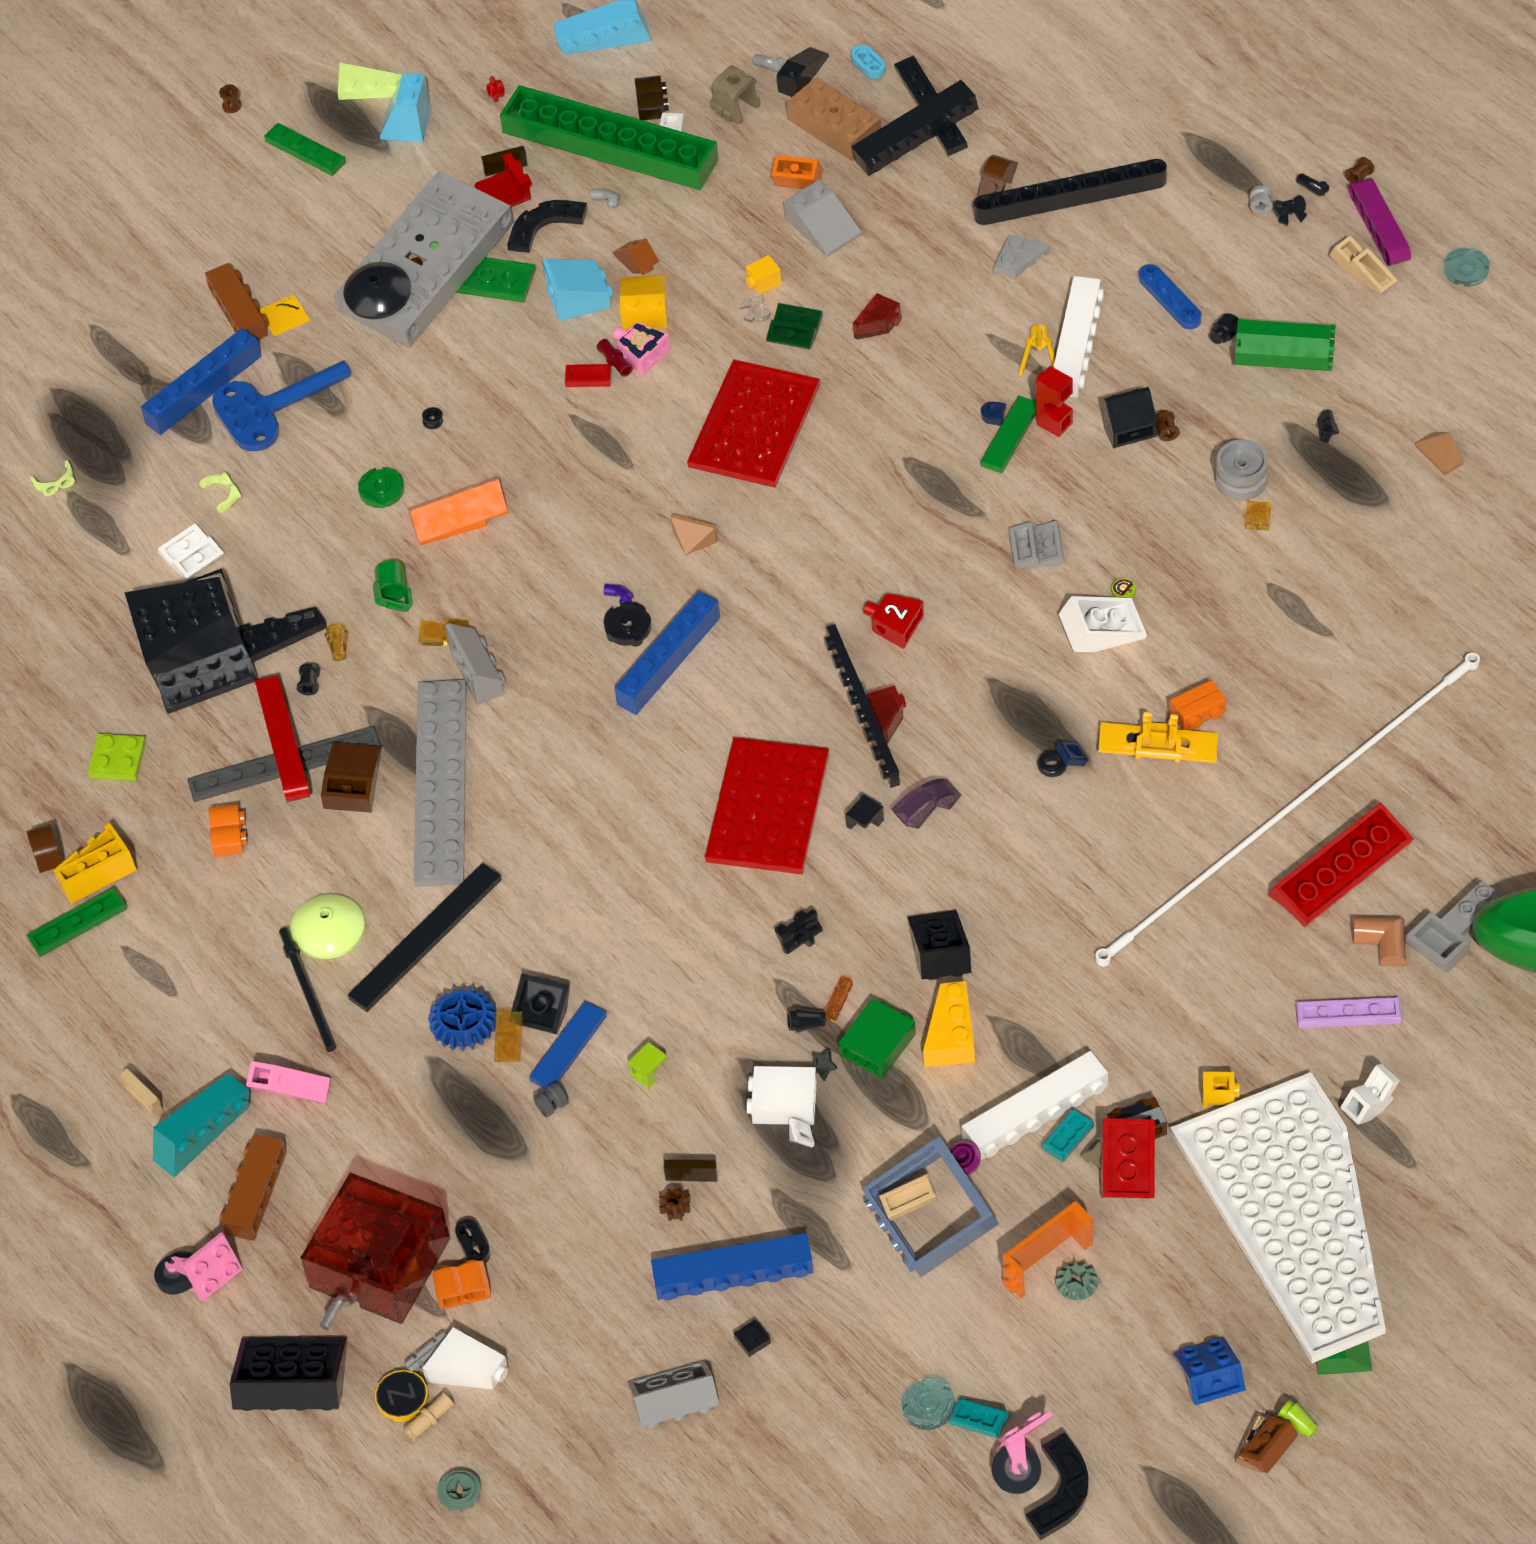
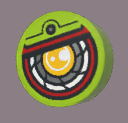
(1123, 588)

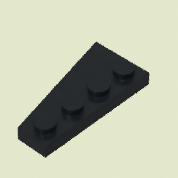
(279, 633)

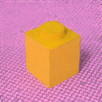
(763, 275)

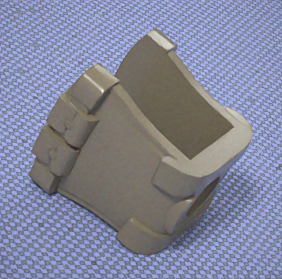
(726, 94)

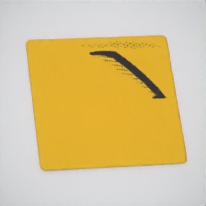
(284, 315)

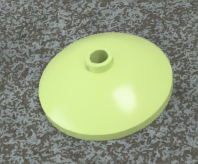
(331, 935)

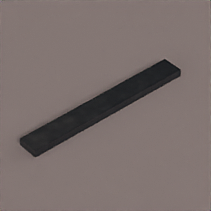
(424, 937)

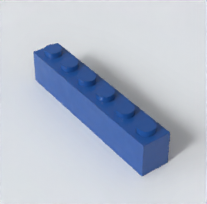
(201, 381)
(667, 652)
(732, 1266)

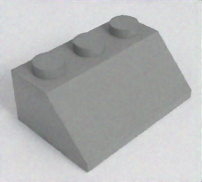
(475, 663)
(674, 1394)

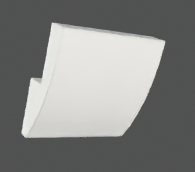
(190, 552)

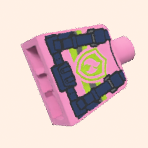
(642, 346)

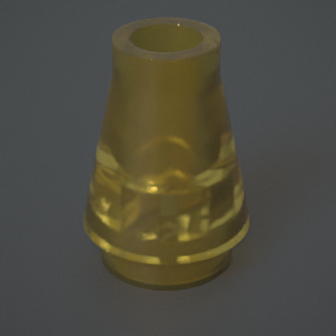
(336, 637)

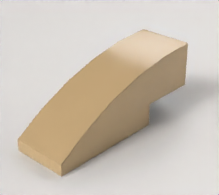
(1363, 265)

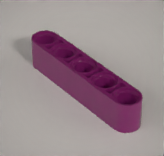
(1379, 222)

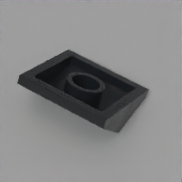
(541, 1002)

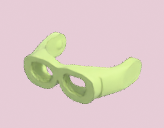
(222, 479)
(42, 487)

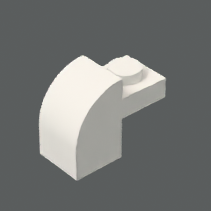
(1371, 1098)

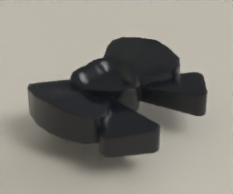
(1295, 206)

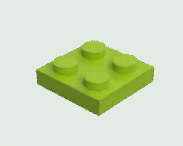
(116, 757)

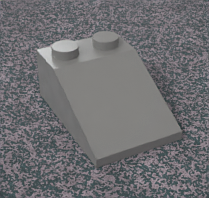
(821, 218)

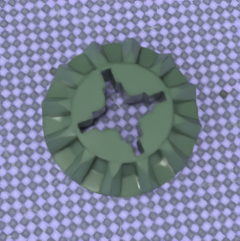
(1074, 1290)
(449, 1484)

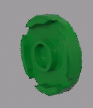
(381, 487)

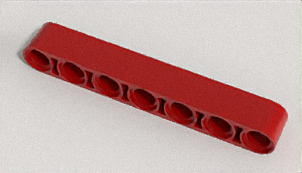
(282, 738)

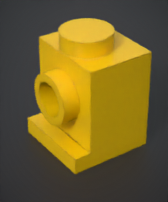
(1219, 1088)

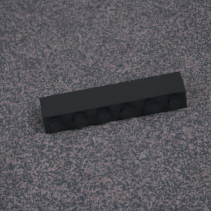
(914, 127)

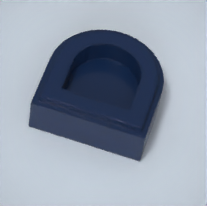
(993, 413)

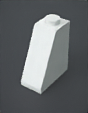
(465, 1363)

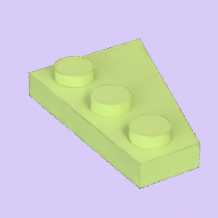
(364, 82)

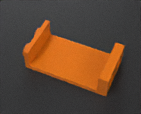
(1069, 1222)

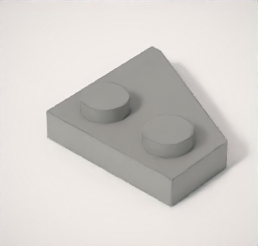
(1018, 255)

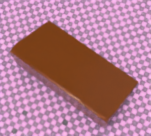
(1269, 1443)

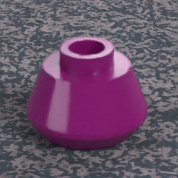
(967, 1156)

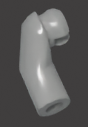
(768, 62)
(606, 194)

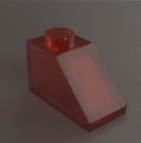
(877, 317)
(888, 709)

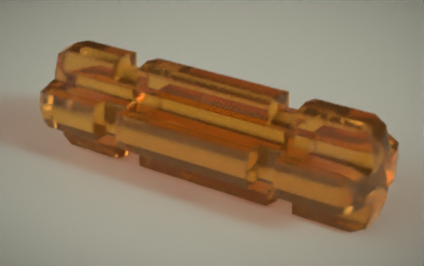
(838, 998)

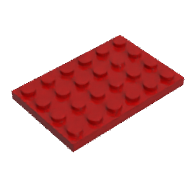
(754, 423)
(767, 805)

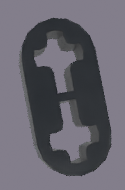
(476, 1240)

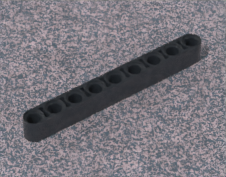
(1070, 191)

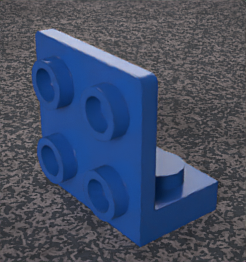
(1211, 1370)

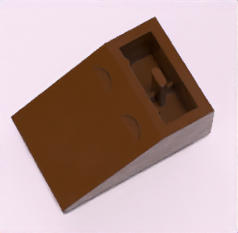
(350, 777)

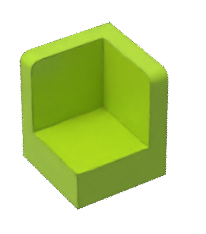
(645, 1063)

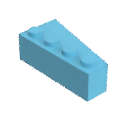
(602, 28)

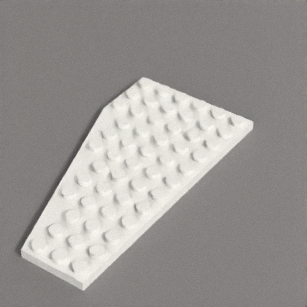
(1293, 1203)

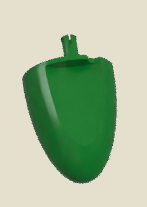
(1509, 928)

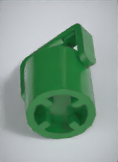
(391, 586)

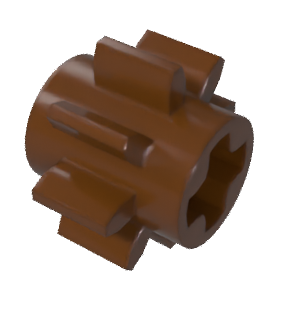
(674, 1197)

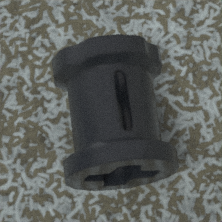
(308, 679)

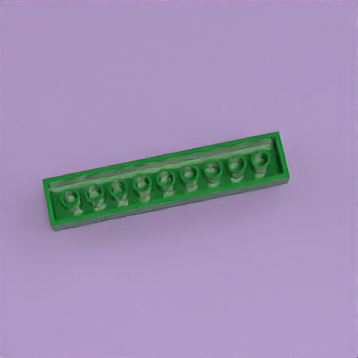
(609, 137)

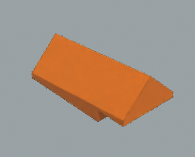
(458, 511)

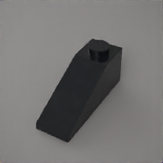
(800, 70)

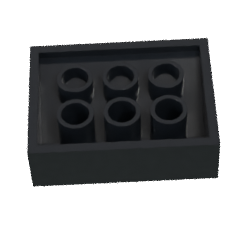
(288, 1373)

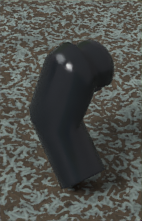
(1313, 185)

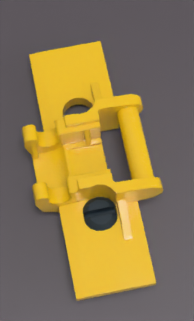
(1158, 741)

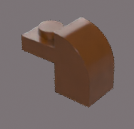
(996, 174)
(44, 848)

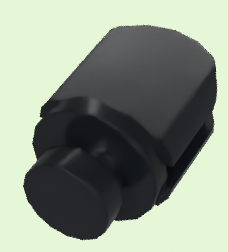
(1224, 328)

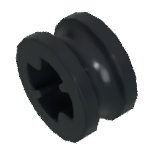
(435, 423)

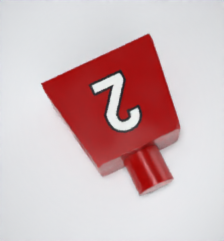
(895, 618)

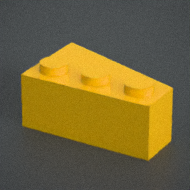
(95, 866)
(950, 1028)

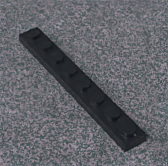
(864, 712)

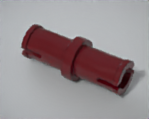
(614, 357)

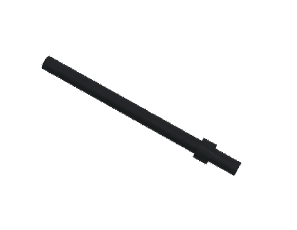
(292, 952)

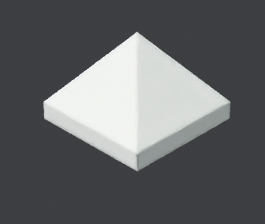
(800, 1133)

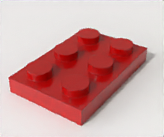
(1128, 1158)

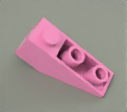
(287, 1082)

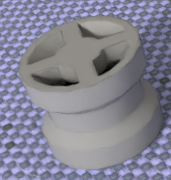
(1261, 199)

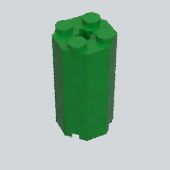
(1285, 344)

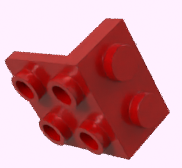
(508, 186)

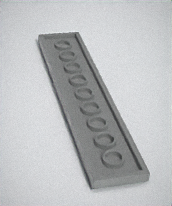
(440, 783)

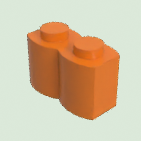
(226, 830)
(461, 1284)

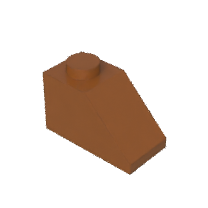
(637, 256)

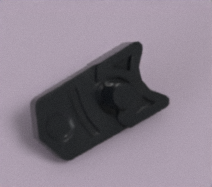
(1327, 425)

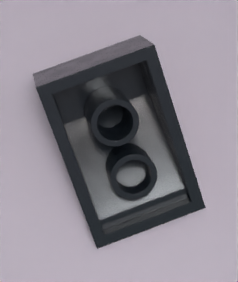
(940, 945)

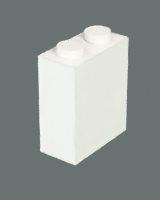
(782, 1094)

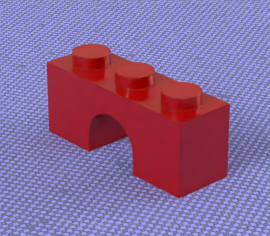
(1051, 392)

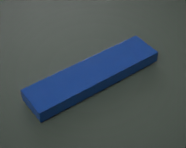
(568, 1045)

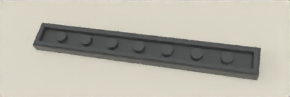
(265, 768)

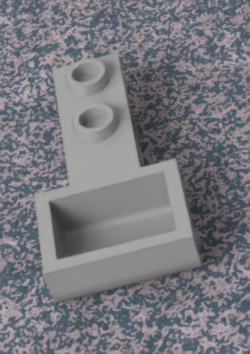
(1443, 939)

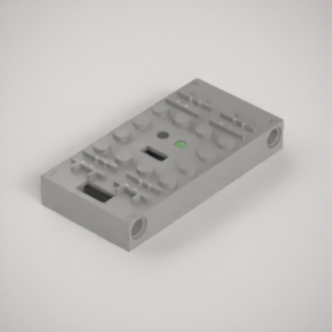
(453, 232)

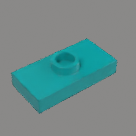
(1068, 1135)
(979, 1418)

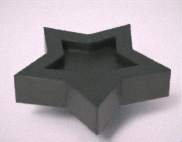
(823, 1064)

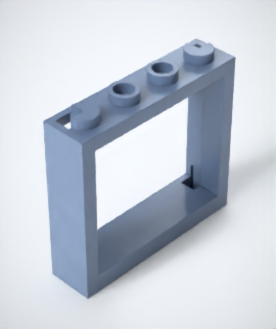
(903, 1172)

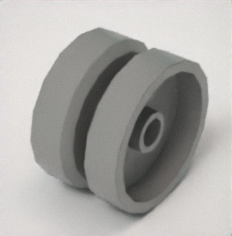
(1241, 469)

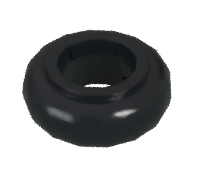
(1048, 771)

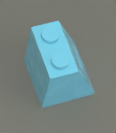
(407, 110)
(576, 287)

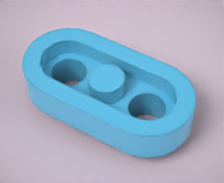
(868, 61)

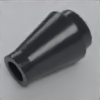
(802, 1019)

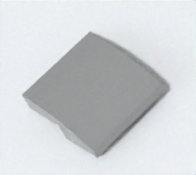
(1036, 545)

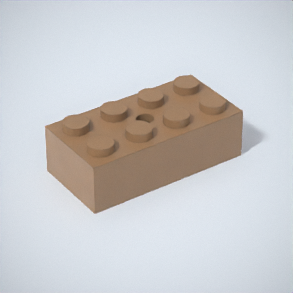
(831, 116)

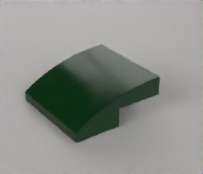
(794, 326)

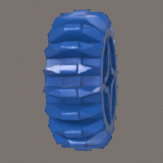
(476, 1024)

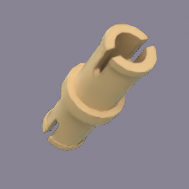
(428, 1417)

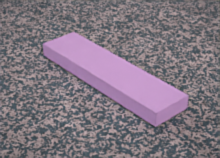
(1348, 1012)

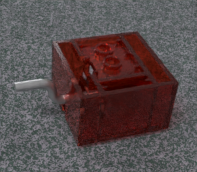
(399, 1246)

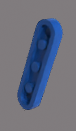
(1169, 296)

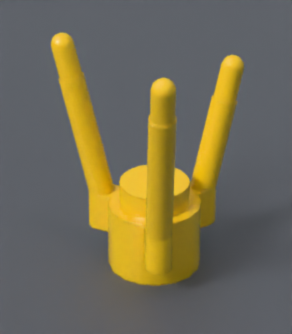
(1037, 339)

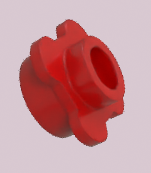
(495, 88)

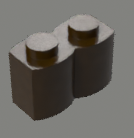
(650, 97)

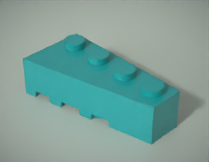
(198, 1123)

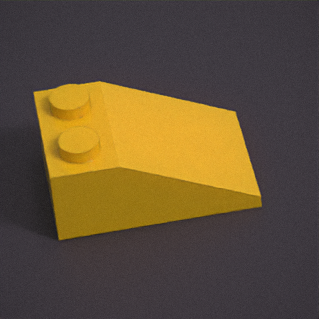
(643, 301)

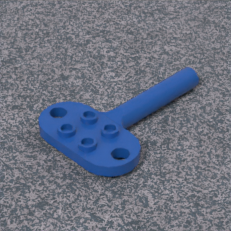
(251, 415)

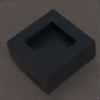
(752, 1338)

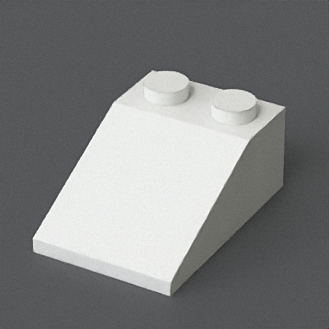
(1101, 623)

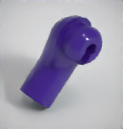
(618, 591)

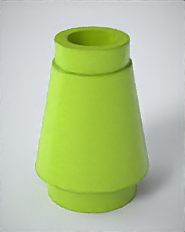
(1299, 1418)

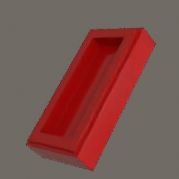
(588, 375)

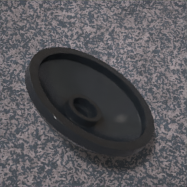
(380, 297)

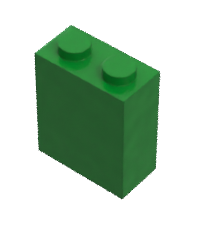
(877, 1038)

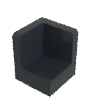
(865, 812)

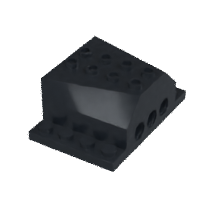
(191, 639)

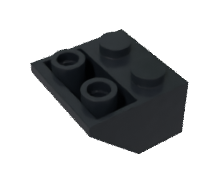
(1130, 417)

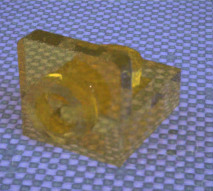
(1258, 515)

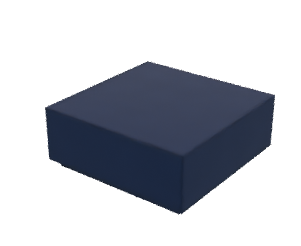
(1071, 753)

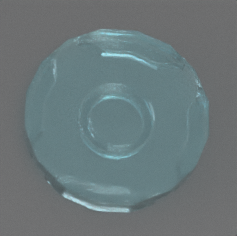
(1466, 267)
(928, 1404)

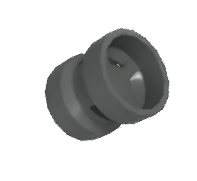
(550, 1099)

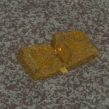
(435, 633)
(508, 1037)

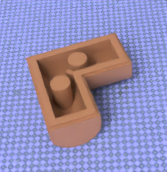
(1387, 933)

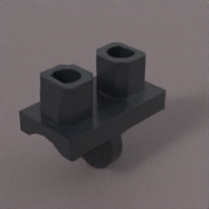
(799, 932)

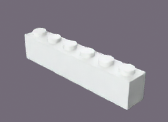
(1077, 330)
(1036, 1105)

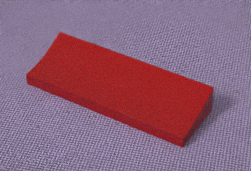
(1341, 865)

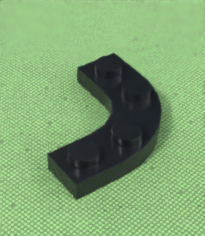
(548, 212)
(1071, 1494)

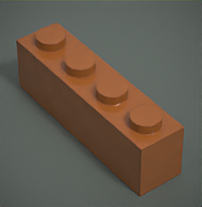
(236, 301)
(253, 1187)

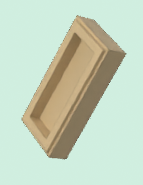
(141, 1092)
(908, 1197)

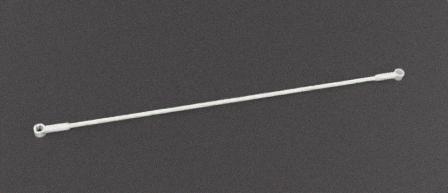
(1129, 936)

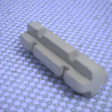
(423, 1355)

